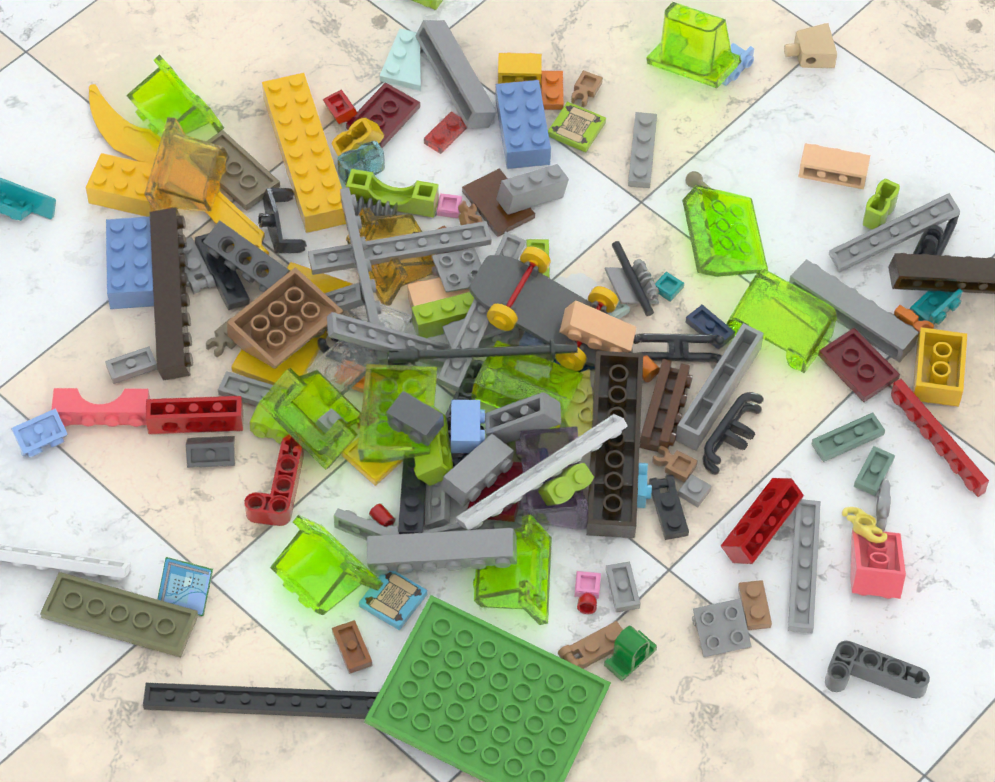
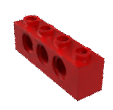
(194, 414)
(762, 520)

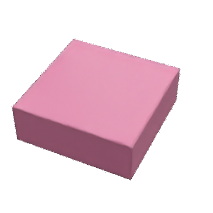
(448, 205)
(587, 582)

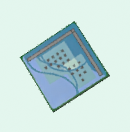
(185, 584)

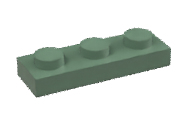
(848, 437)

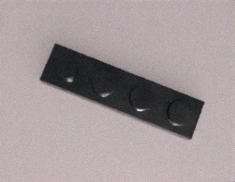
(225, 279)
(411, 500)

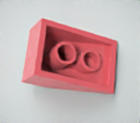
(877, 567)

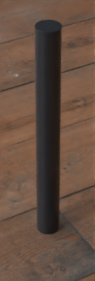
(634, 282)

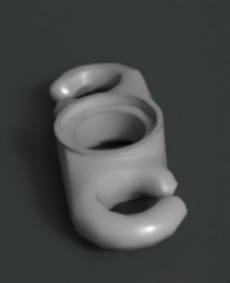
(883, 505)

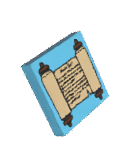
(394, 600)

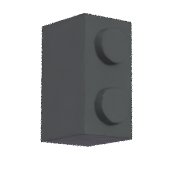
(414, 419)

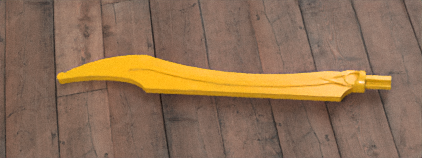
(143, 146)

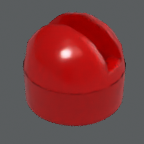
(587, 603)

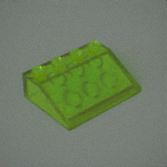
(723, 232)
(515, 378)
(381, 388)

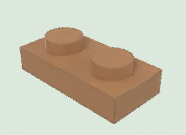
(755, 605)

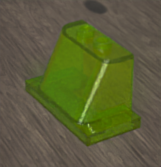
(694, 46)
(168, 96)
(298, 404)
(320, 568)
(520, 584)

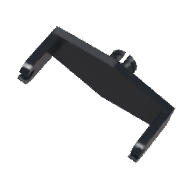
(272, 221)

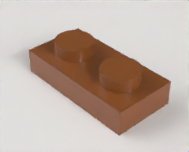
(352, 646)

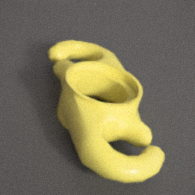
(867, 530)

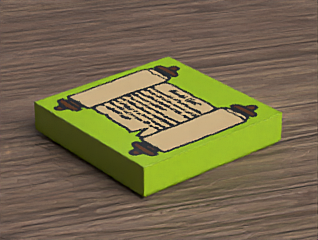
(576, 126)

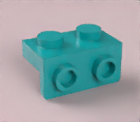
(935, 305)

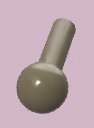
(695, 178)

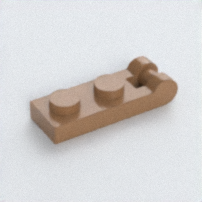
(592, 647)

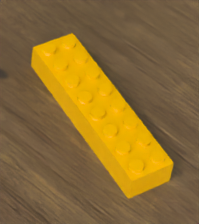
(304, 151)

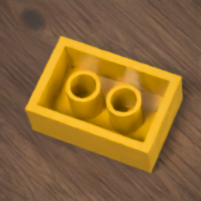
(120, 185)
(940, 366)

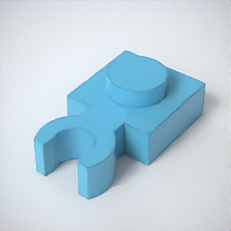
(644, 490)

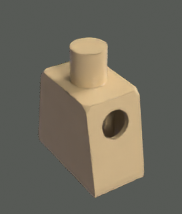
(813, 47)

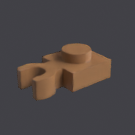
(586, 86)
(468, 214)
(678, 464)

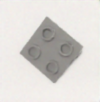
(456, 268)
(623, 288)
(721, 627)

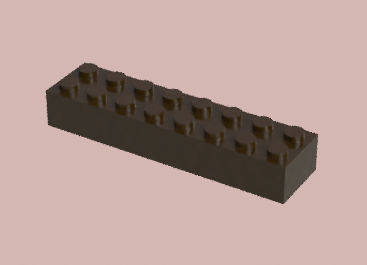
(616, 463)

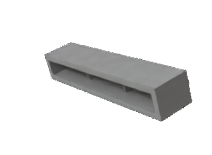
(456, 74)
(856, 311)
(719, 387)
(442, 550)

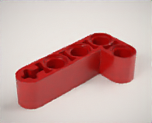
(282, 480)

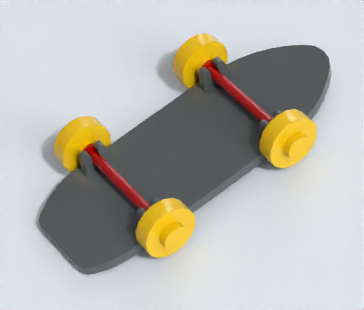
(526, 298)

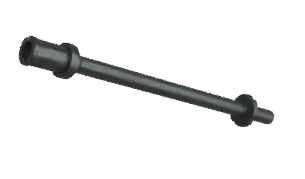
(413, 355)

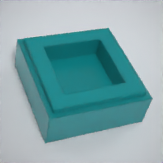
(669, 286)

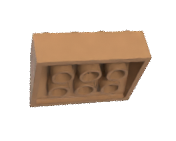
(282, 319)

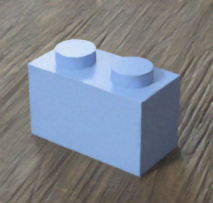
(465, 425)

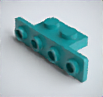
(21, 201)

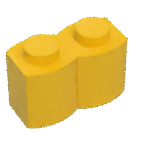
(357, 135)

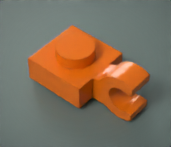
(909, 317)

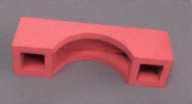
(125, 410)

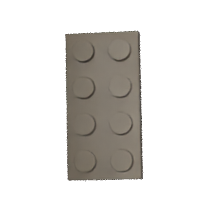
(244, 176)

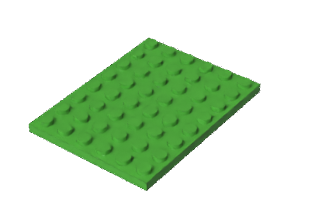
(486, 699)

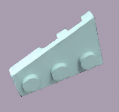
(403, 62)

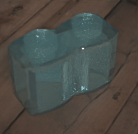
(366, 158)

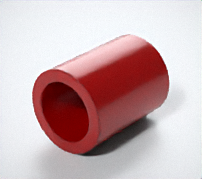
(382, 515)

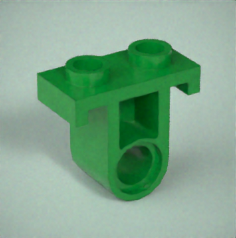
(629, 652)

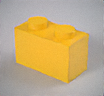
(519, 67)

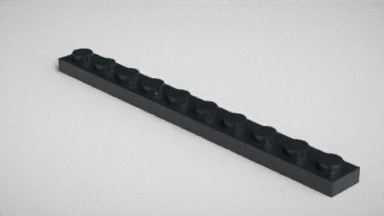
(258, 700)

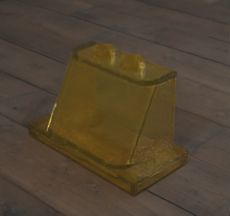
(185, 171)
(396, 273)

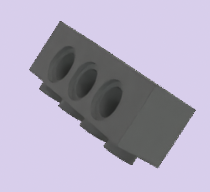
(223, 236)

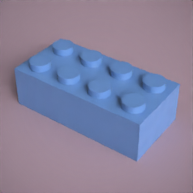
(522, 124)
(129, 263)

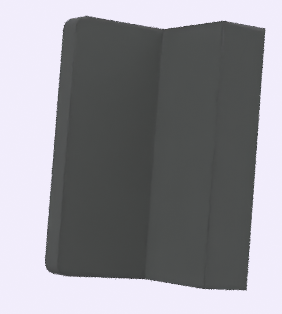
(210, 451)

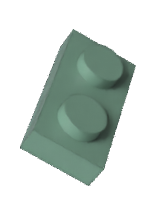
(874, 471)

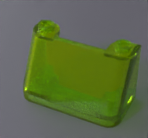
(786, 317)

